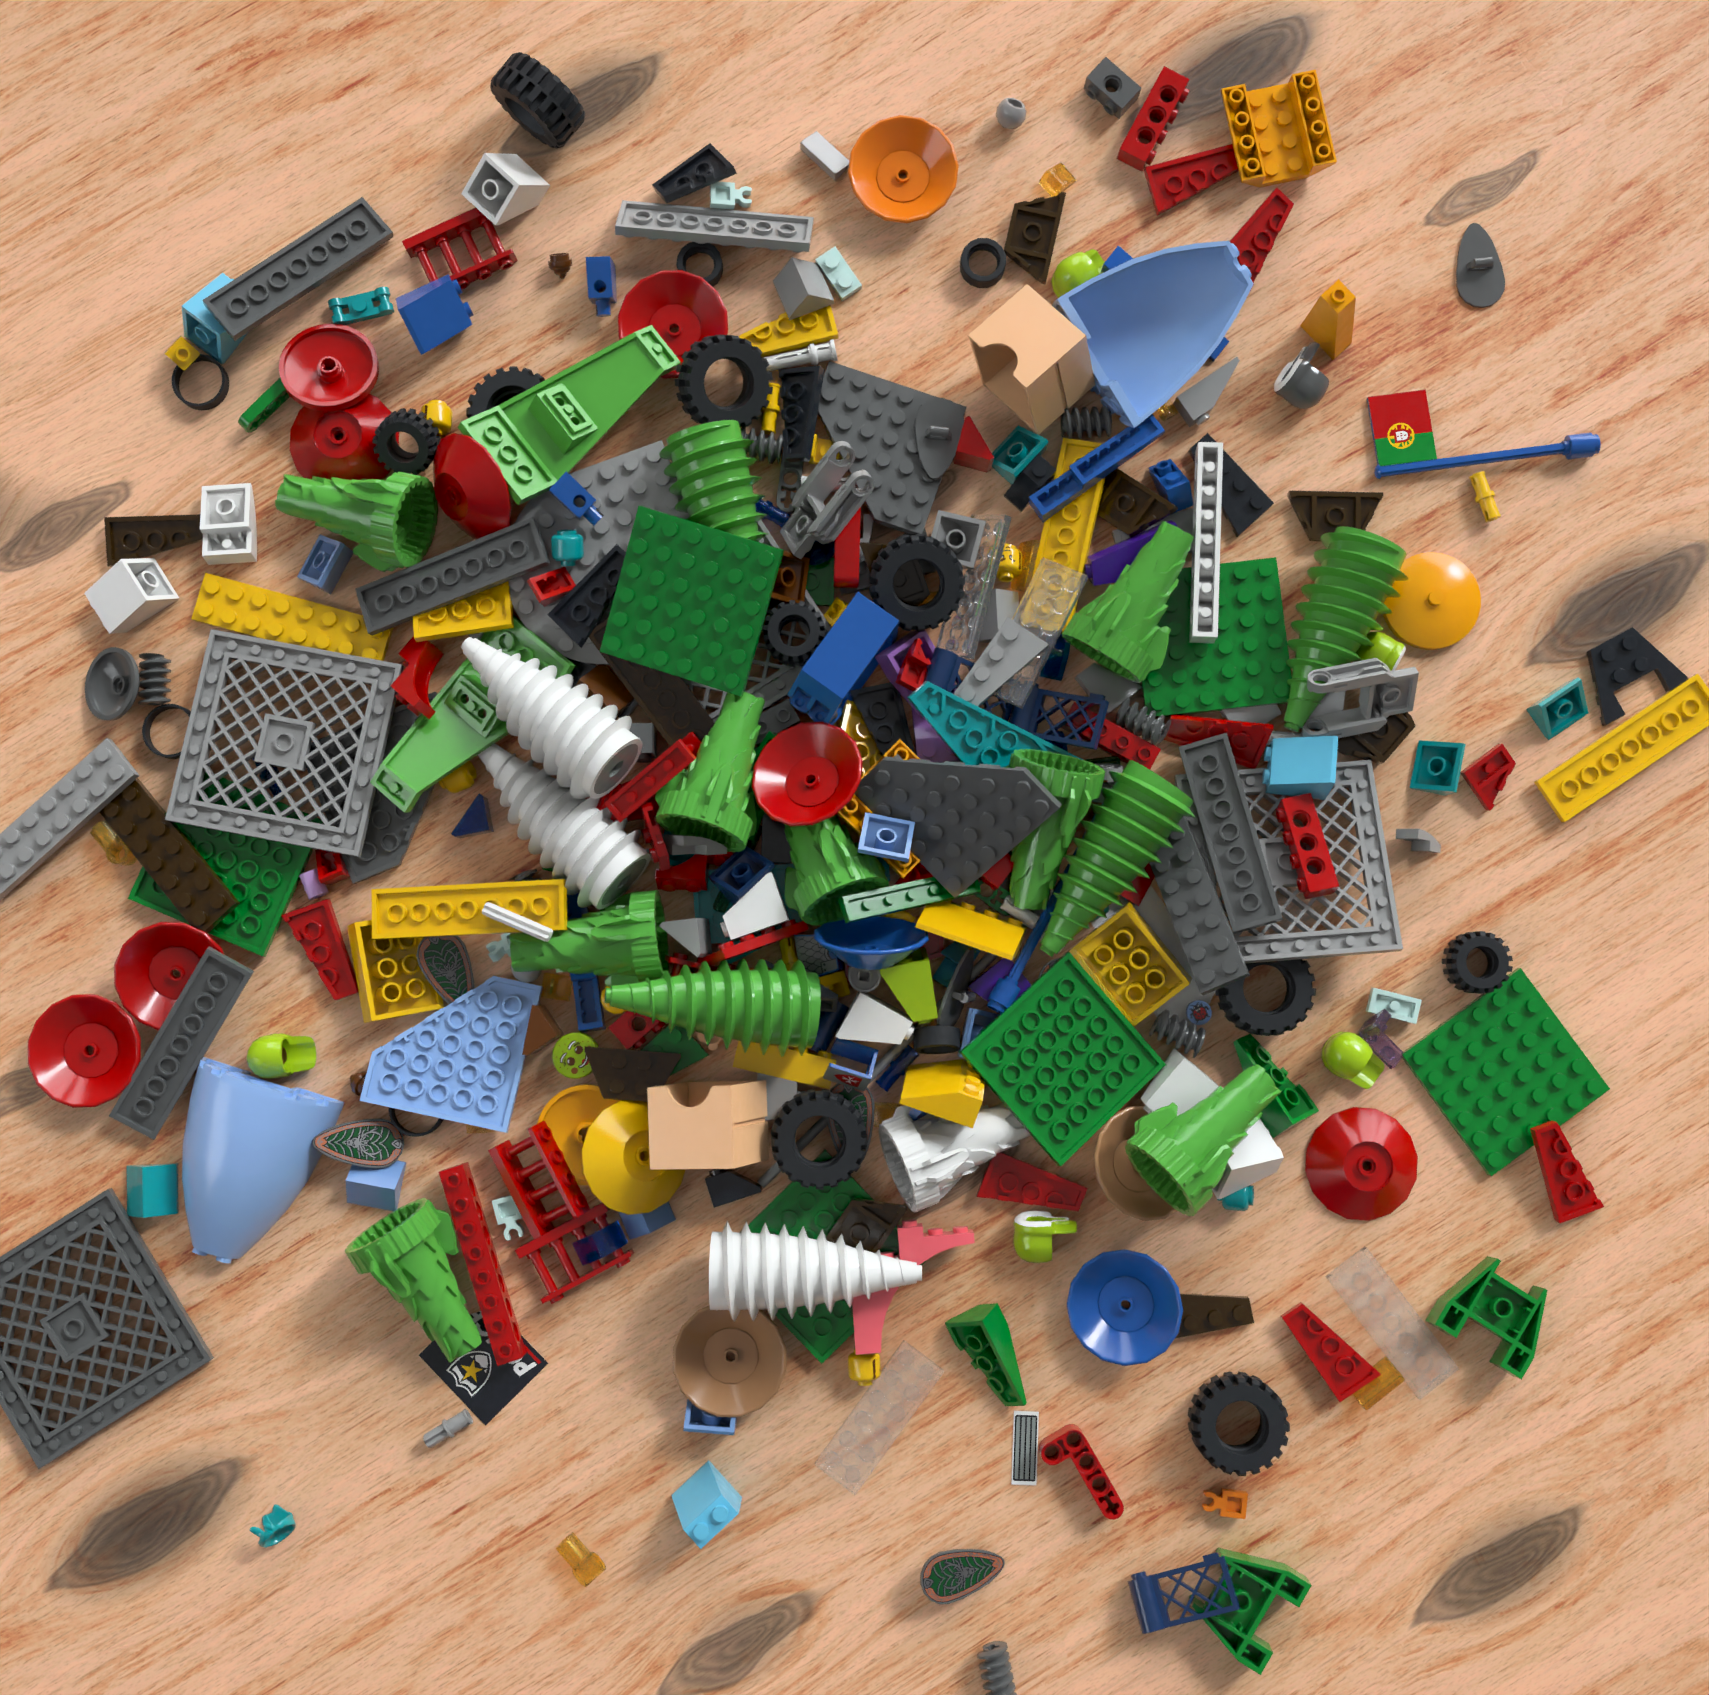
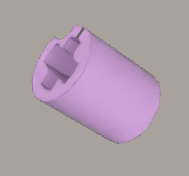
(312, 886)

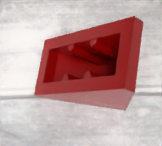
(551, 585)
(330, 867)

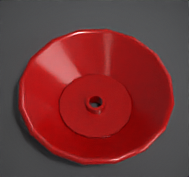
(672, 301)
(322, 455)
(470, 486)
(795, 759)
(147, 964)
(61, 1056)
(1337, 1158)

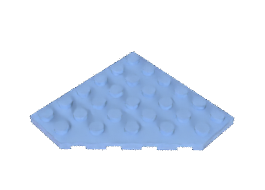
(460, 1059)

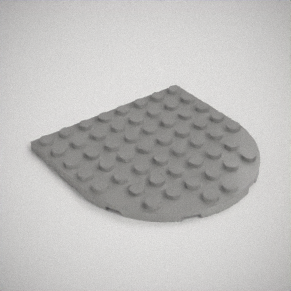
(619, 489)

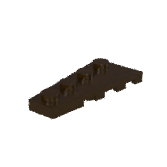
(148, 535)
(1213, 1313)

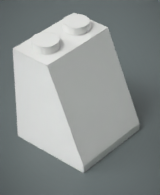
(504, 187)
(130, 594)
(756, 910)
(875, 1021)
(1177, 1083)
(1252, 1161)

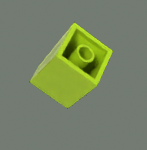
(913, 986)

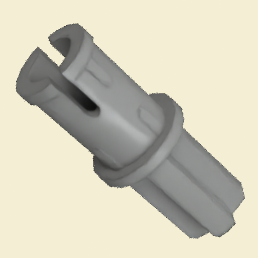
(447, 1428)

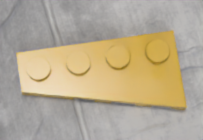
(793, 334)
(475, 614)

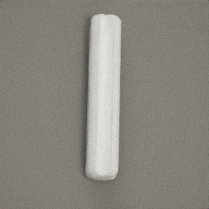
(517, 921)

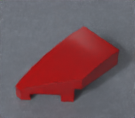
(913, 667)

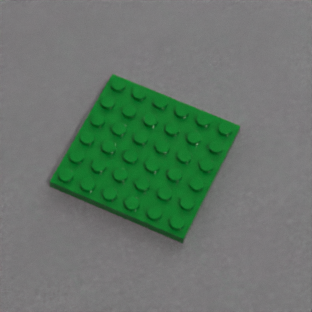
(691, 600)
(1245, 661)
(254, 869)
(1062, 1058)
(1503, 1071)
(816, 1211)

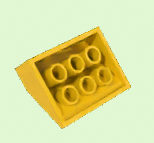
(973, 927)
(1131, 964)
(389, 975)
(944, 1090)

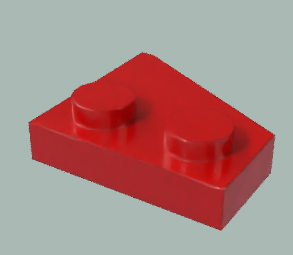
(1489, 774)
(653, 835)

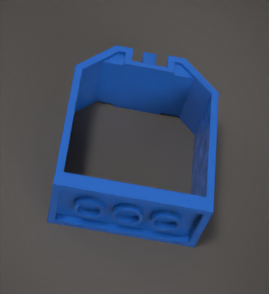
(843, 660)

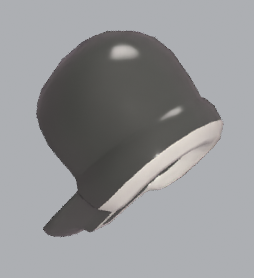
(1300, 382)

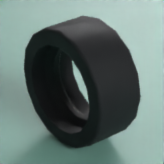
(982, 244)
(707, 248)
(937, 1039)

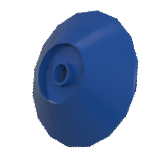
(871, 942)
(1117, 1332)

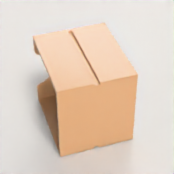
(1032, 359)
(708, 1124)

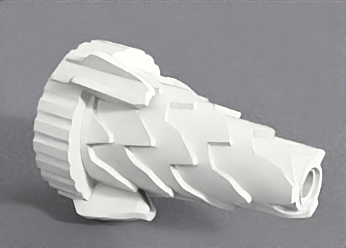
(935, 1153)

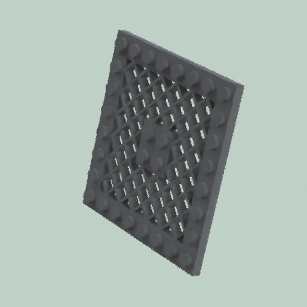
(79, 1327)

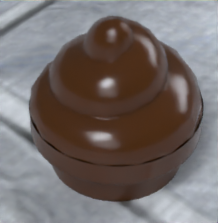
(560, 264)
(357, 1082)

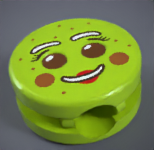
(570, 1056)

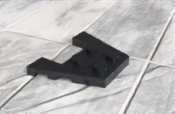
(1622, 662)

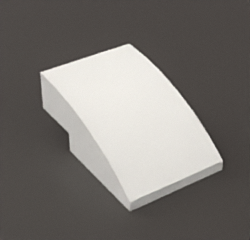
(228, 524)

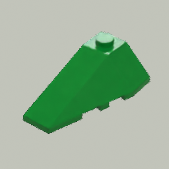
(1293, 1102)
(988, 1342)

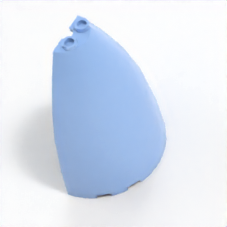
(1156, 322)
(246, 1155)

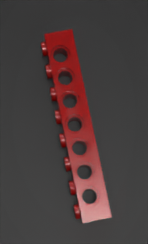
(482, 1263)

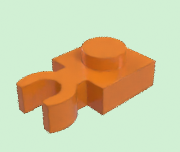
(1230, 1503)

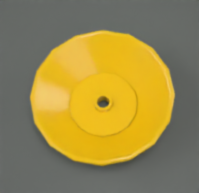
(614, 1163)

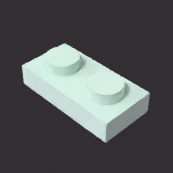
(838, 273)
(1398, 1005)

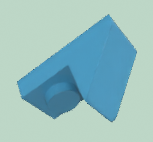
(952, 955)

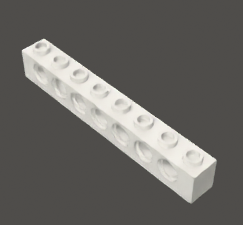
(1206, 542)

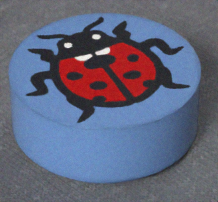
(1198, 1012)

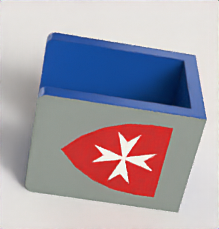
(854, 1052)

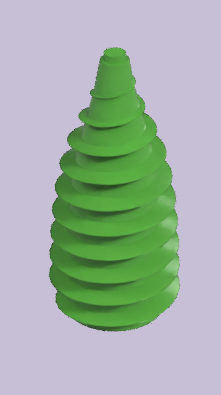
(715, 477)
(1341, 609)
(1115, 849)
(732, 1004)

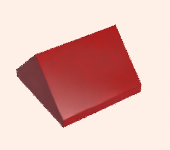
(972, 449)

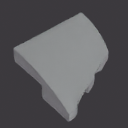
(1105, 682)
(692, 845)

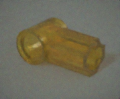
(112, 844)
(585, 1564)

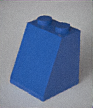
(434, 312)

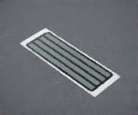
(1025, 1448)

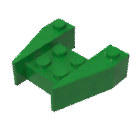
(1499, 1309)
(1255, 1585)

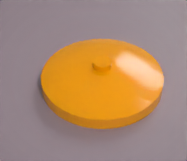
(1435, 603)
(569, 1118)

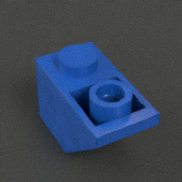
(1172, 484)

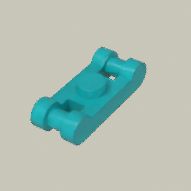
(361, 306)

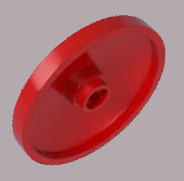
(329, 367)

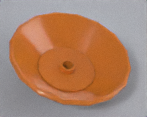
(905, 147)

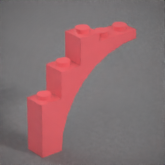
(913, 1247)

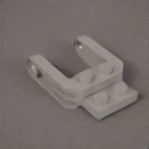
(825, 522)
(1380, 696)

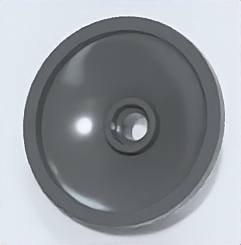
(112, 684)

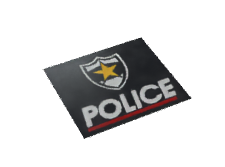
(477, 1377)

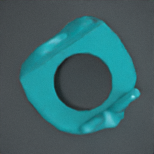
(276, 1526)

